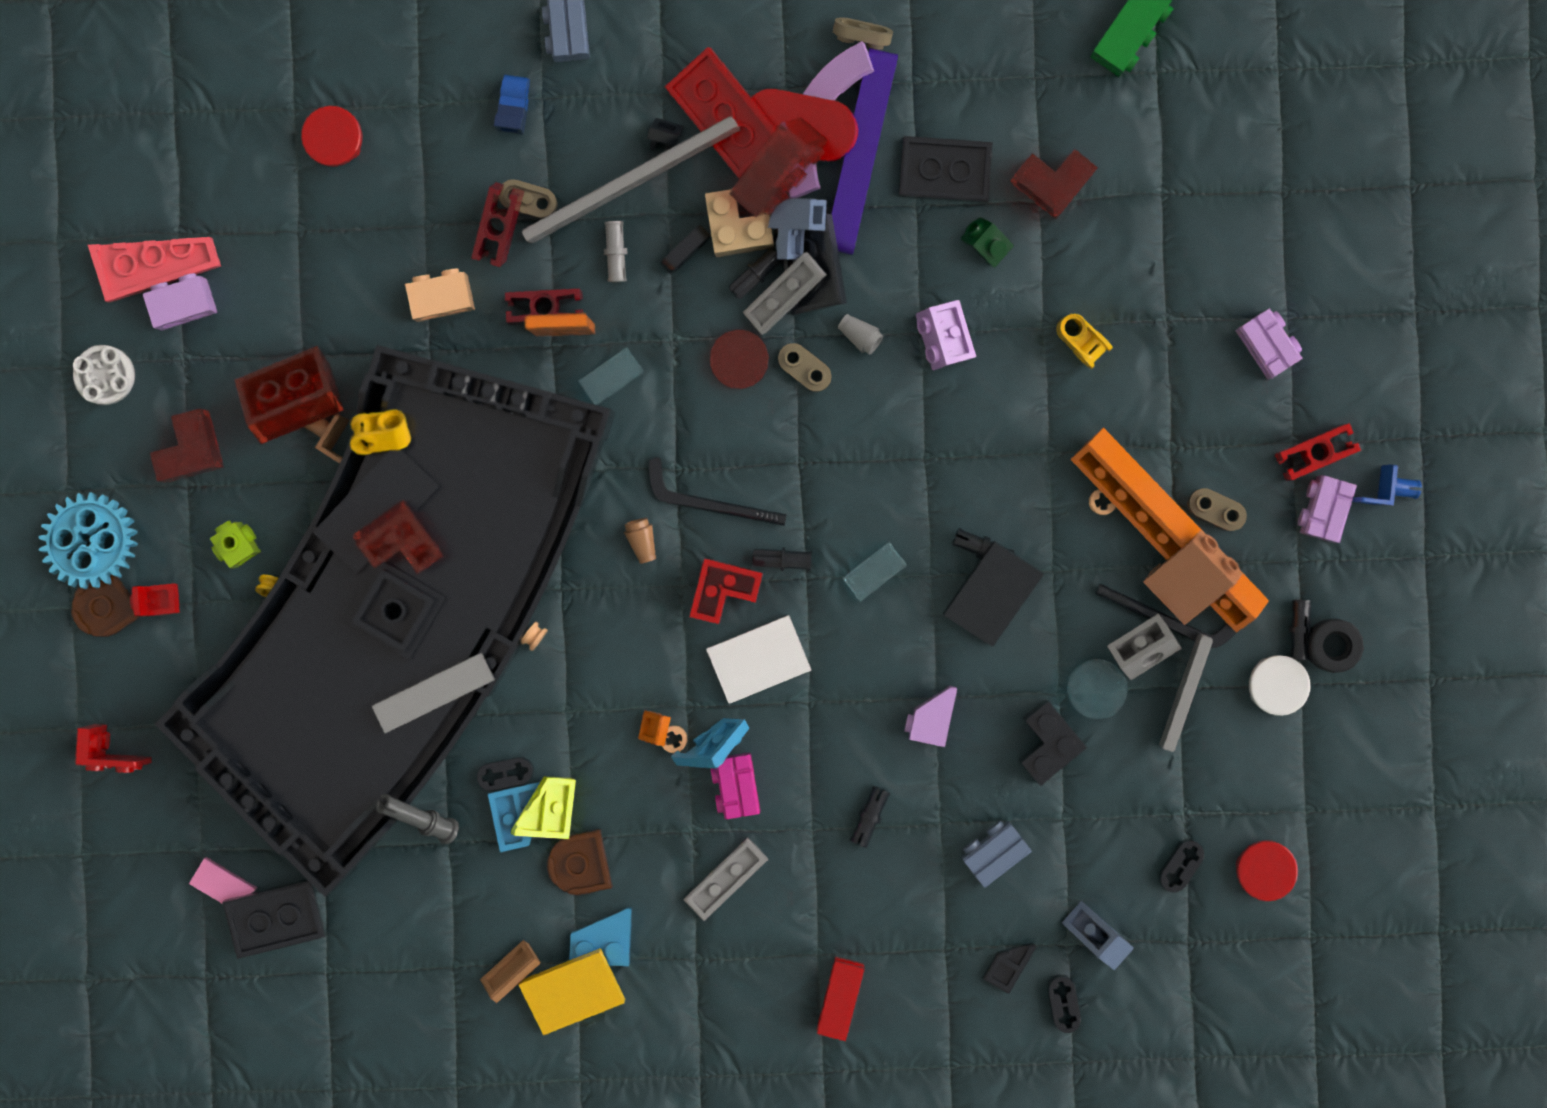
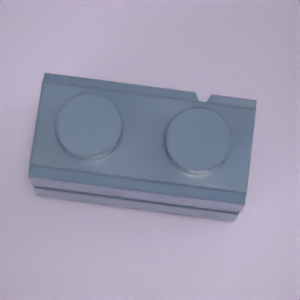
(567, 30)
(995, 853)

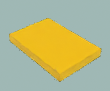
(572, 991)

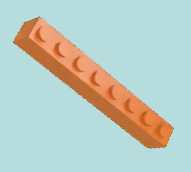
(1158, 517)

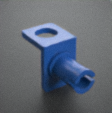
(1390, 487)

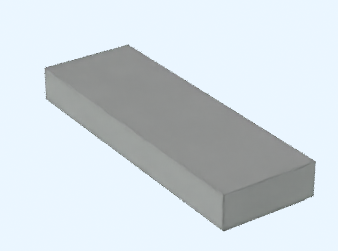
(784, 293)
(725, 879)

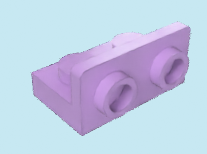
(945, 335)

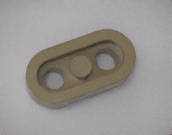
(853, 30)
(530, 200)
(804, 367)
(1217, 511)

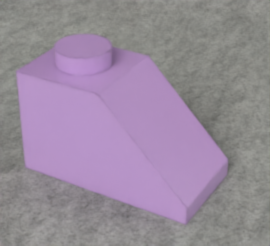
(932, 718)

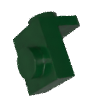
(987, 241)

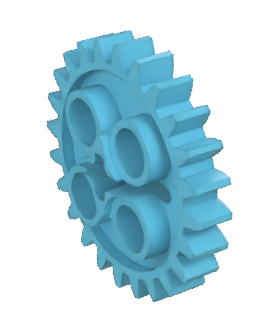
(103, 561)

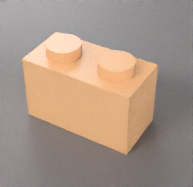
(439, 295)

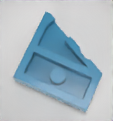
(713, 744)
(506, 808)
(609, 934)

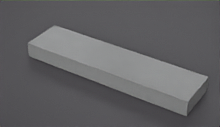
(1186, 692)
(433, 693)

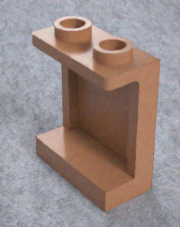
(1193, 577)

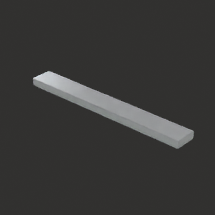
(631, 180)

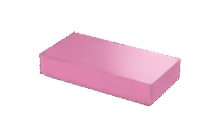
(219, 882)

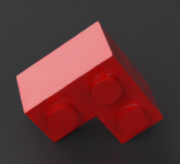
(716, 583)

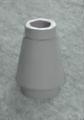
(861, 334)

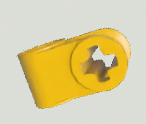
(1084, 341)
(381, 431)

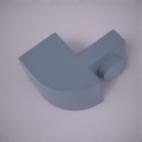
(792, 220)

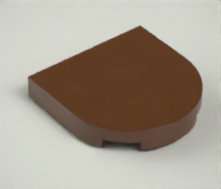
(104, 609)
(580, 864)

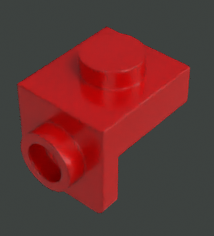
(155, 600)

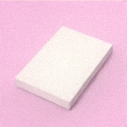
(758, 659)

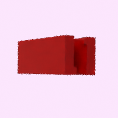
(1329, 455)
(840, 998)

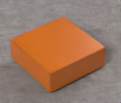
(654, 728)

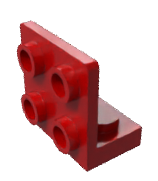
(91, 749)

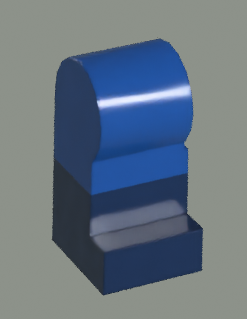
(512, 105)

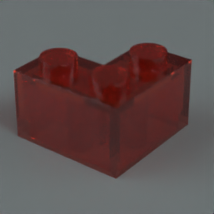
(1050, 188)
(196, 448)
(398, 531)

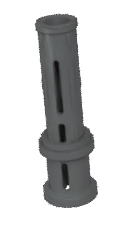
(427, 822)

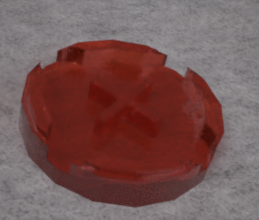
(739, 359)

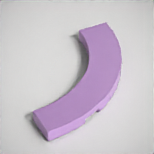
(829, 84)

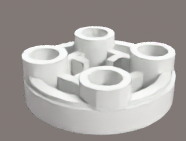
(103, 374)
(1279, 685)

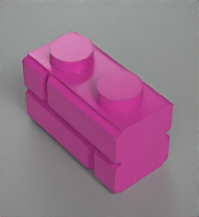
(736, 787)

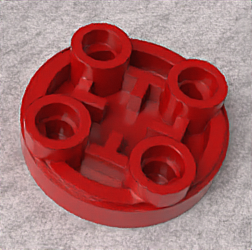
(331, 136)
(1267, 870)

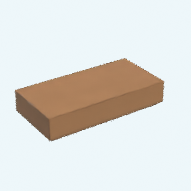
(510, 971)

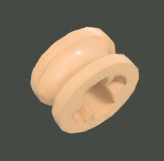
(1096, 509)
(533, 636)
(677, 730)

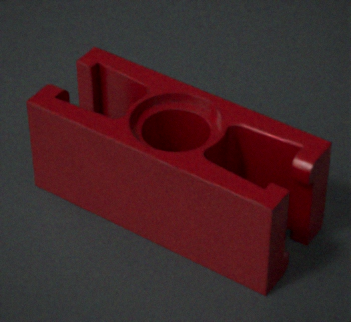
(486, 229)
(535, 297)

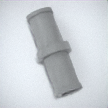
(615, 251)

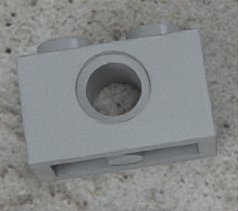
(1144, 647)

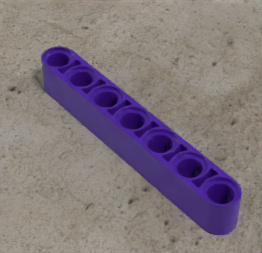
(860, 160)

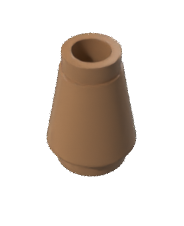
(641, 538)

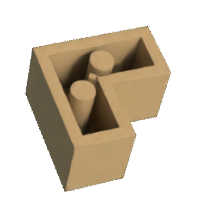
(735, 234)

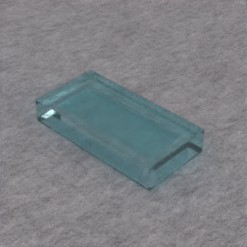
(611, 376)
(874, 571)

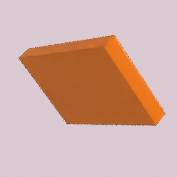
(560, 325)

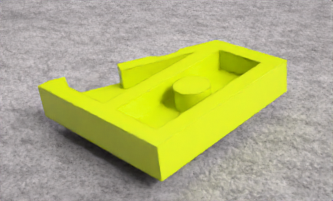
(548, 810)

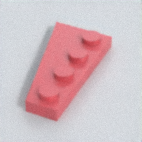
(135, 267)

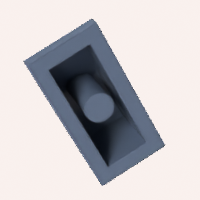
(1097, 935)

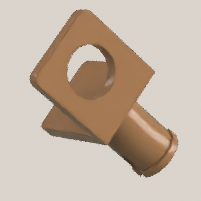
(329, 434)

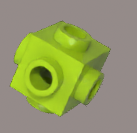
(244, 546)

